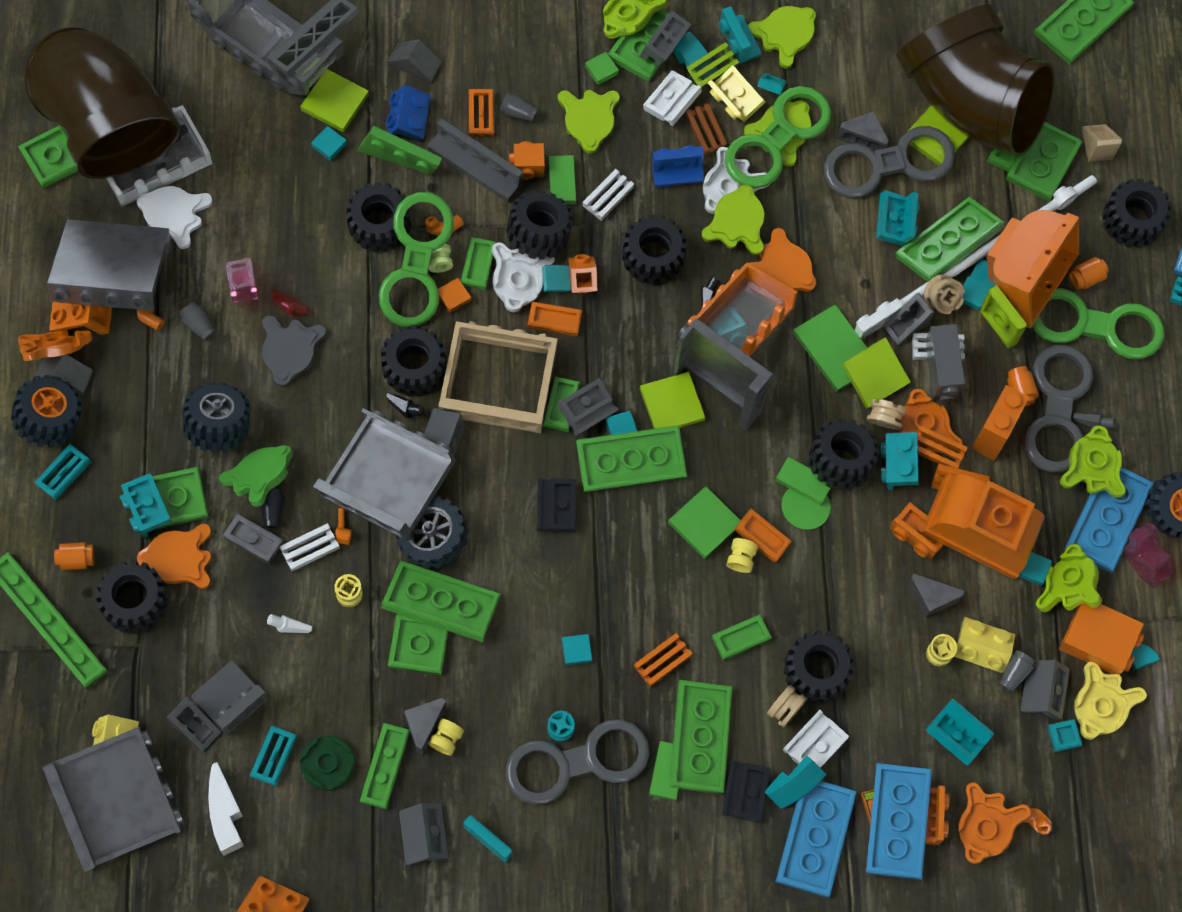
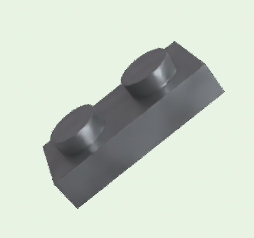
(252, 539)

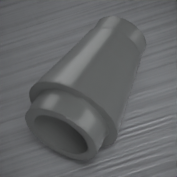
(517, 107)
(197, 320)
(1016, 670)

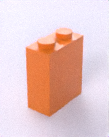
(1000, 422)
(1103, 638)

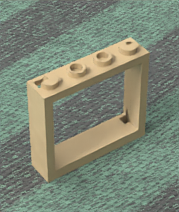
(491, 414)

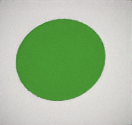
(803, 512)

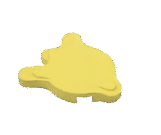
(1102, 703)

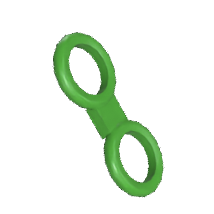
(777, 136)
(416, 259)
(1102, 326)

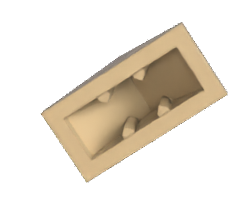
(1100, 142)

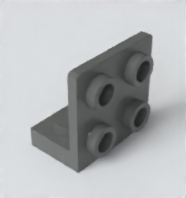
(229, 697)

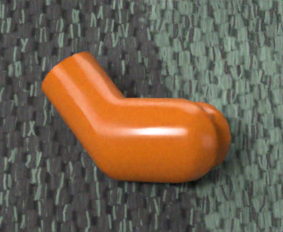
(435, 227)
(150, 319)
(1039, 821)

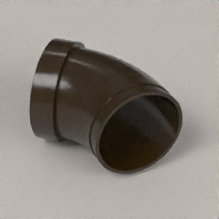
(981, 80)
(99, 102)

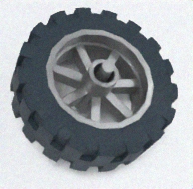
(451, 544)

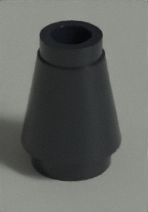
(273, 508)

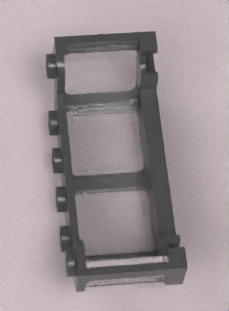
(256, 30)

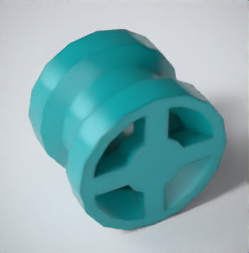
(562, 720)

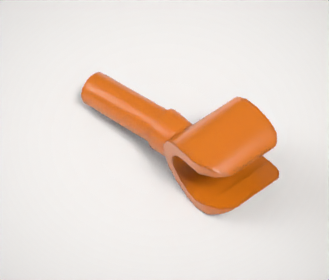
(342, 535)

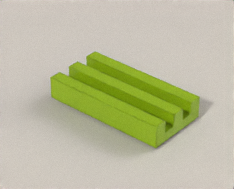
(727, 55)

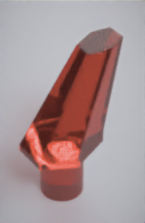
(289, 304)

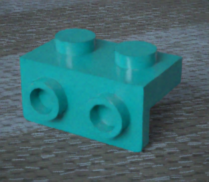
(738, 35)
(897, 217)
(901, 459)
(960, 732)

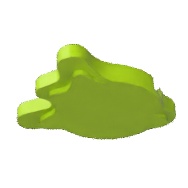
(629, 16)
(785, 30)
(796, 114)
(589, 118)
(737, 219)
(1095, 463)
(1071, 581)

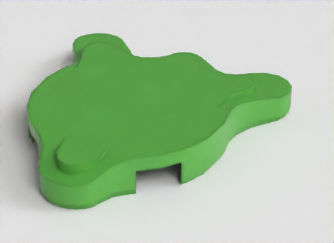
(258, 473)

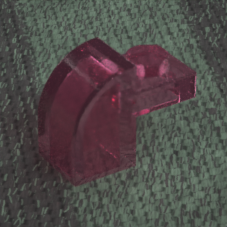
(241, 281)
(1147, 557)

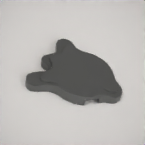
(289, 349)

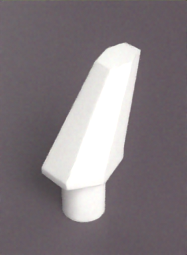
(288, 625)

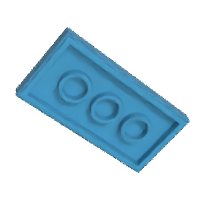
(1108, 521)
(899, 821)
(816, 839)

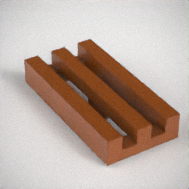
(714, 125)

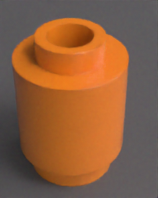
(1088, 273)
(1023, 381)
(74, 556)

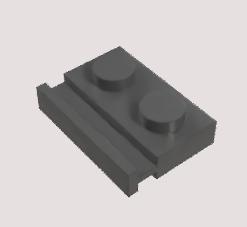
(587, 406)

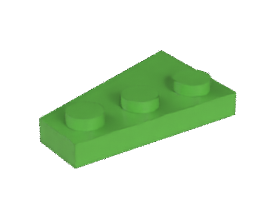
(396, 150)

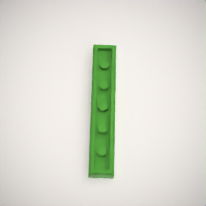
(49, 622)

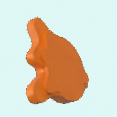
(786, 263)
(52, 344)
(925, 412)
(179, 556)
(987, 825)

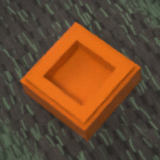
(454, 295)

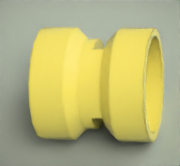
(742, 555)
(349, 596)
(945, 645)
(445, 737)

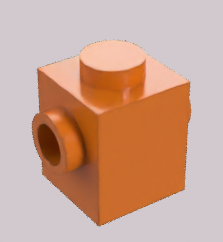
(529, 159)
(582, 274)

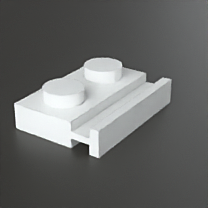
(672, 98)
(817, 740)

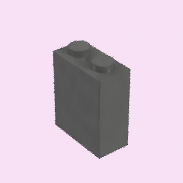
(944, 363)

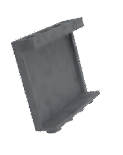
(108, 264)
(723, 369)
(387, 474)
(113, 797)

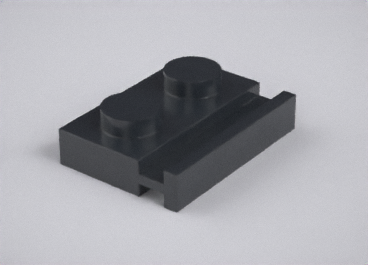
(556, 505)
(745, 791)

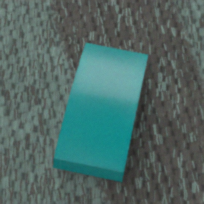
(689, 51)
(790, 788)

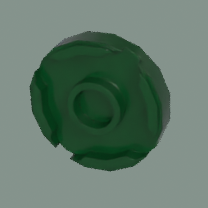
(327, 763)

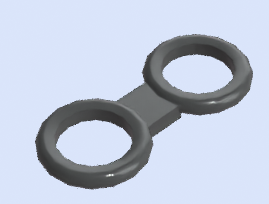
(889, 161)
(1057, 405)
(577, 761)

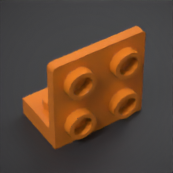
(69, 316)
(272, 897)

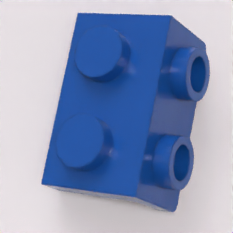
(408, 113)
(678, 166)

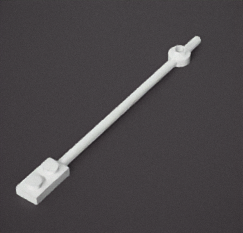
(869, 324)

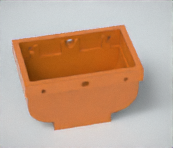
(1031, 257)
(984, 523)

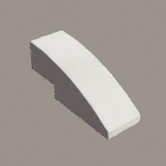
(223, 812)

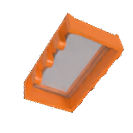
(747, 308)

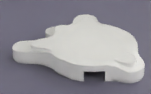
(719, 183)
(175, 210)
(517, 276)

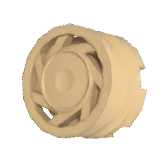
(944, 293)
(886, 414)
(786, 706)

